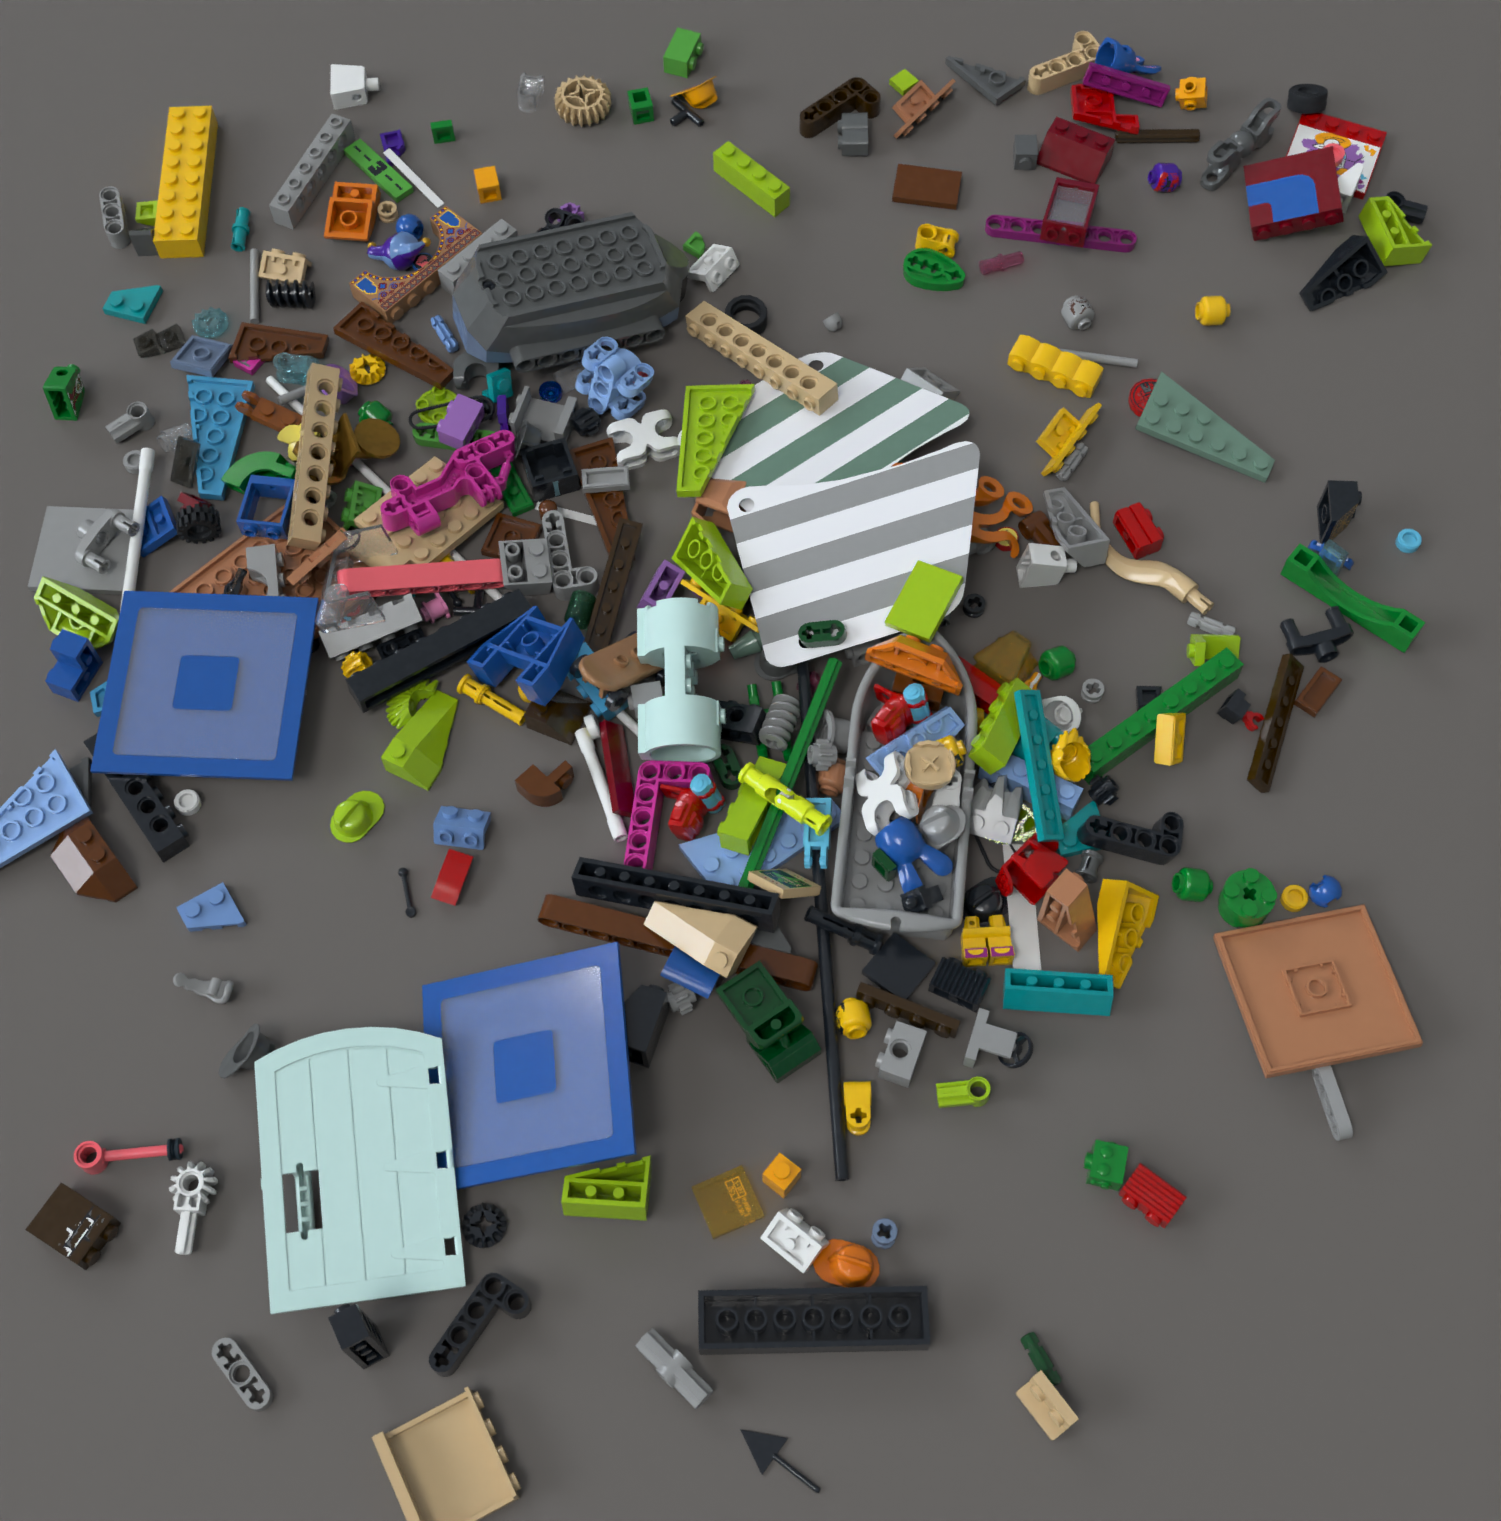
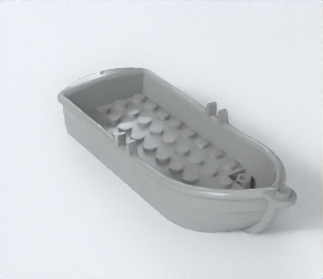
(858, 889)

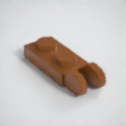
(267, 412)

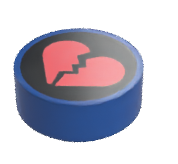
(421, 260)

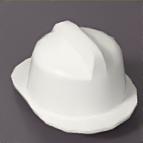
(1062, 712)

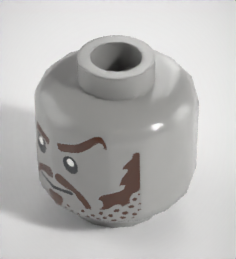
(1077, 313)

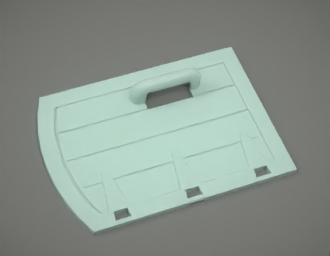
(372, 1127)

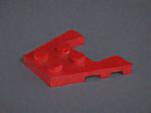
(1098, 108)

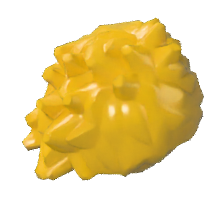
(1071, 757)

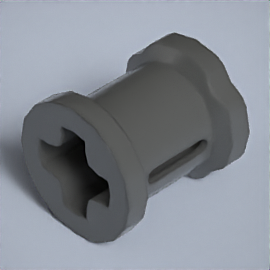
(1089, 865)

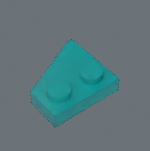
(133, 303)
(1071, 845)

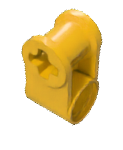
(936, 239)
(857, 1102)

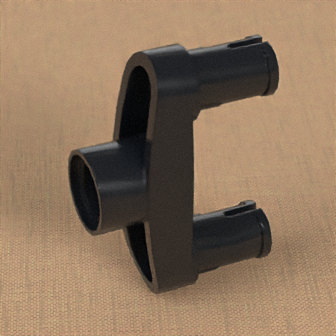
(1322, 643)

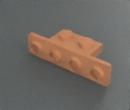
(915, 102)

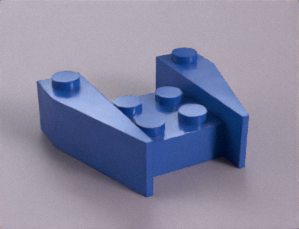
(532, 645)

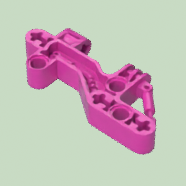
(463, 475)

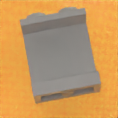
(551, 418)

